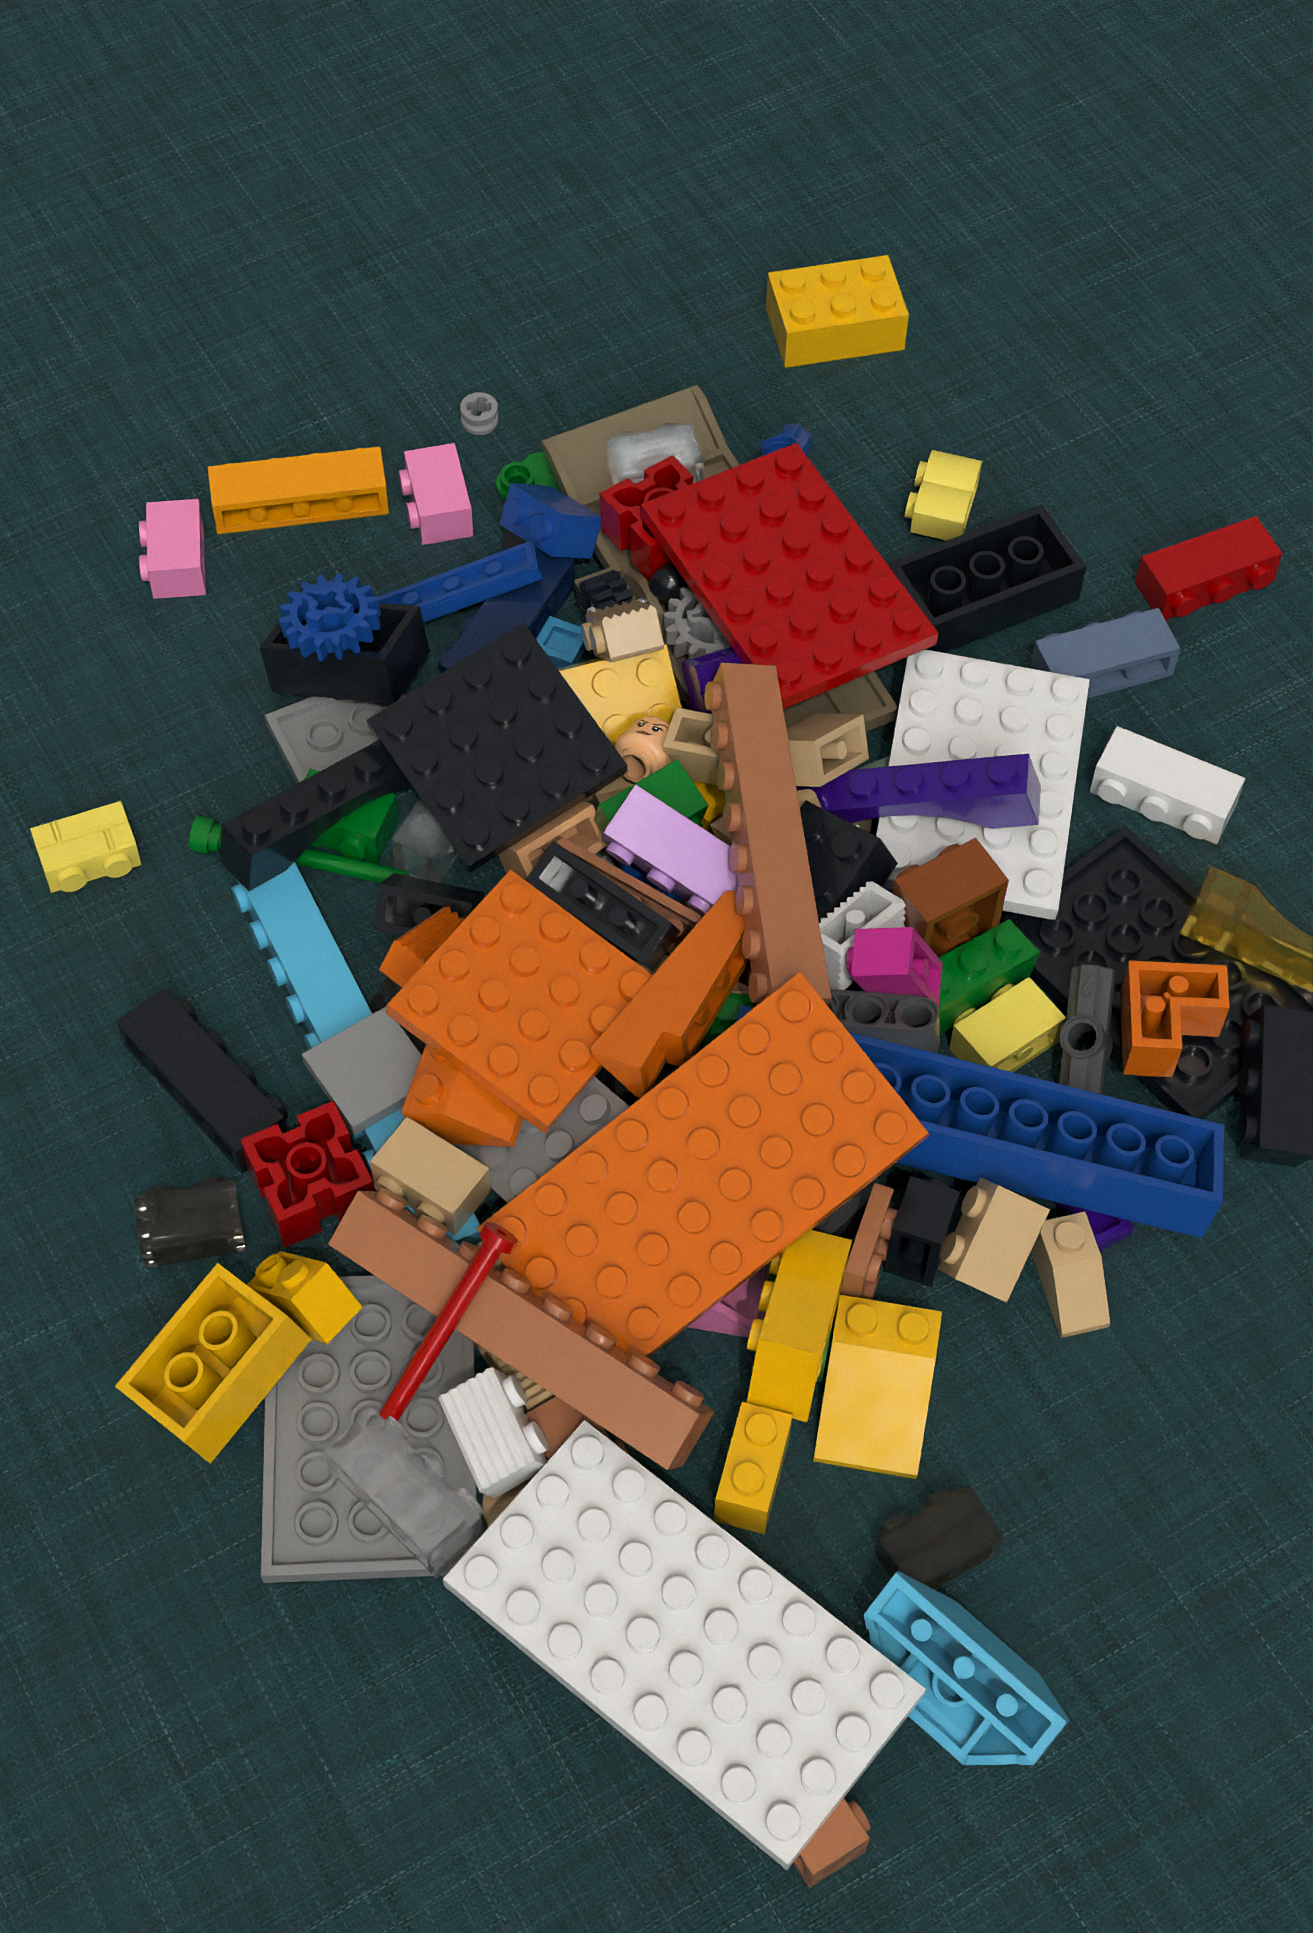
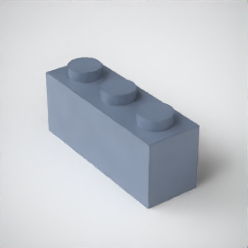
(1111, 652)

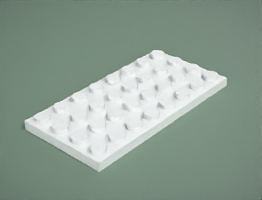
(685, 1642)

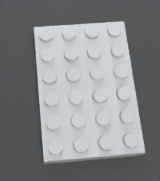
(990, 709)

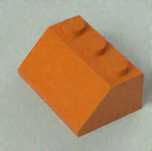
(457, 1106)

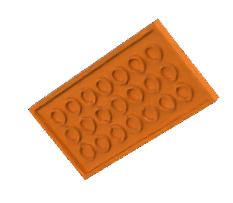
(710, 1173)

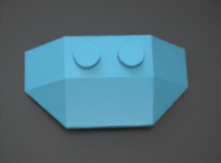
(978, 1691)

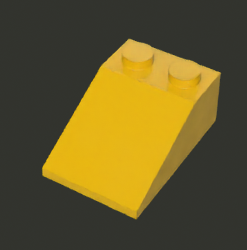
(878, 1386)

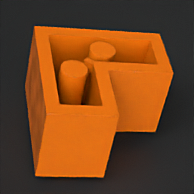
(1163, 1004)

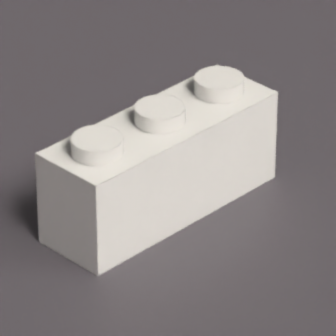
(1166, 785)

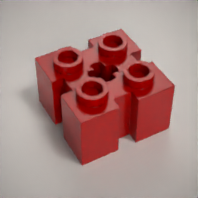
(621, 512)
(306, 1172)

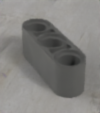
(889, 1017)

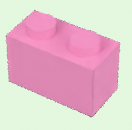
(437, 494)
(174, 549)

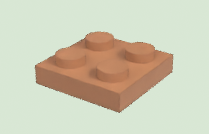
(870, 1245)

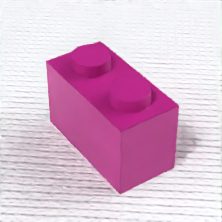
(894, 963)

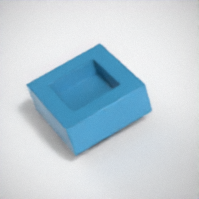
(561, 642)

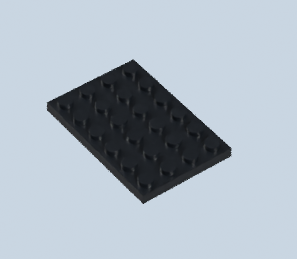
(1131, 907)

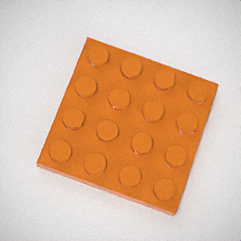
(520, 999)

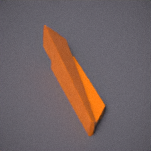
(677, 1002)

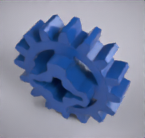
(330, 617)

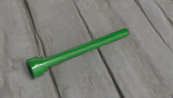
(206, 837)

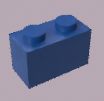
(551, 520)

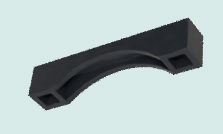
(279, 829)

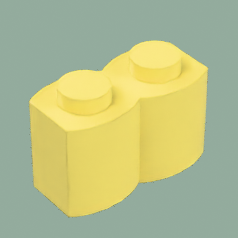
(944, 495)

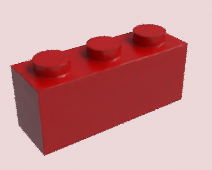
(1208, 568)

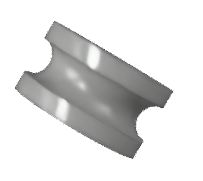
(469, 409)

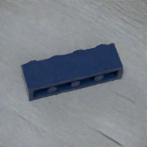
(504, 612)

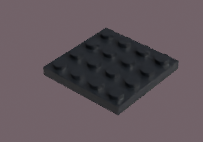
(497, 746)

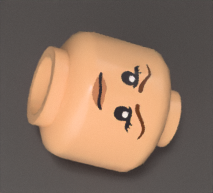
(642, 747)

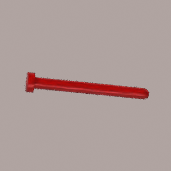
(496, 1241)

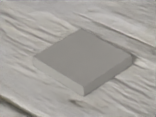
(365, 1069)

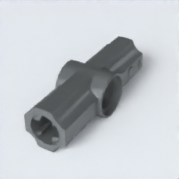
(1087, 1010)

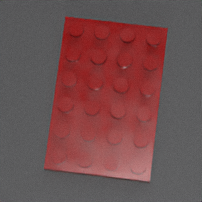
(788, 574)

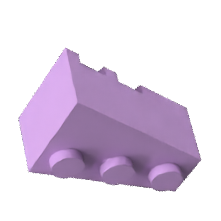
(670, 850)

